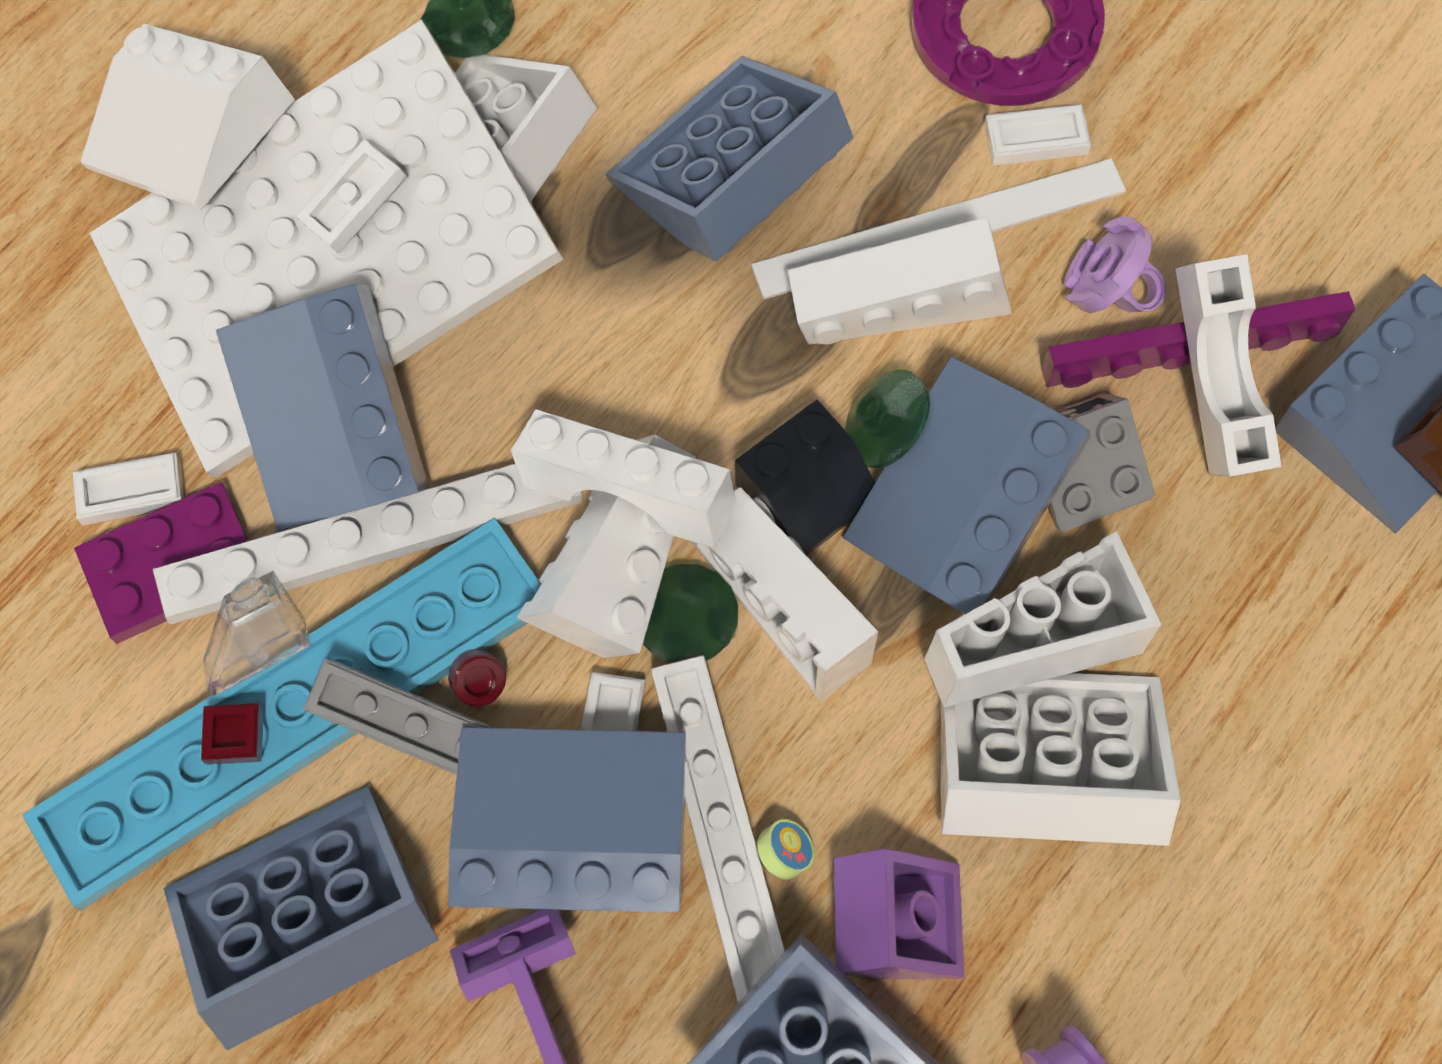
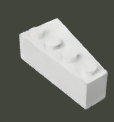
(902, 285)
(605, 576)
(791, 599)
(1048, 627)

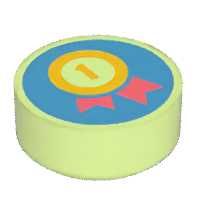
(785, 849)

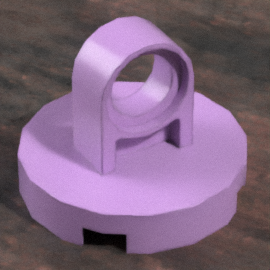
(1108, 269)

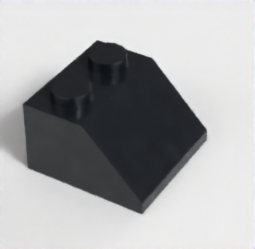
(807, 476)

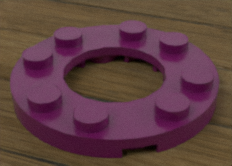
(1008, 81)

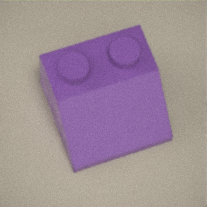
(898, 916)

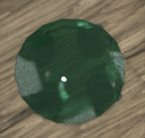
(469, 26)
(691, 615)

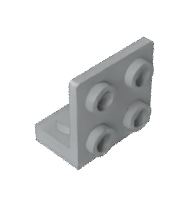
(1109, 469)

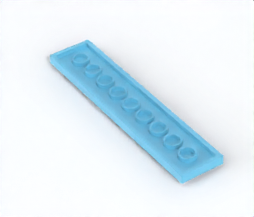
(165, 796)

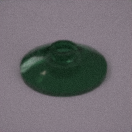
(888, 417)

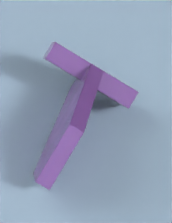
(513, 956)

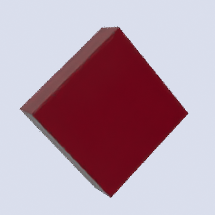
(232, 733)

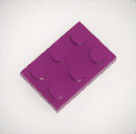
(123, 560)

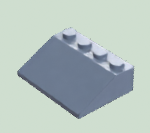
(733, 155)
(1370, 401)
(322, 407)
(968, 487)
(568, 820)
(296, 918)
(808, 1015)

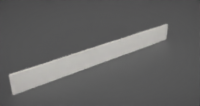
(1003, 210)

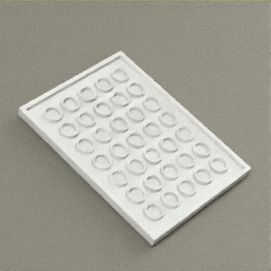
(431, 253)

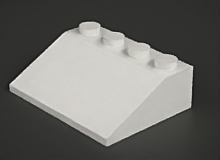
(528, 110)
(181, 114)
(1061, 762)

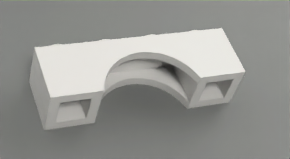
(1233, 418)
(676, 490)

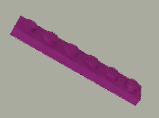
(1167, 345)

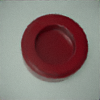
(477, 677)

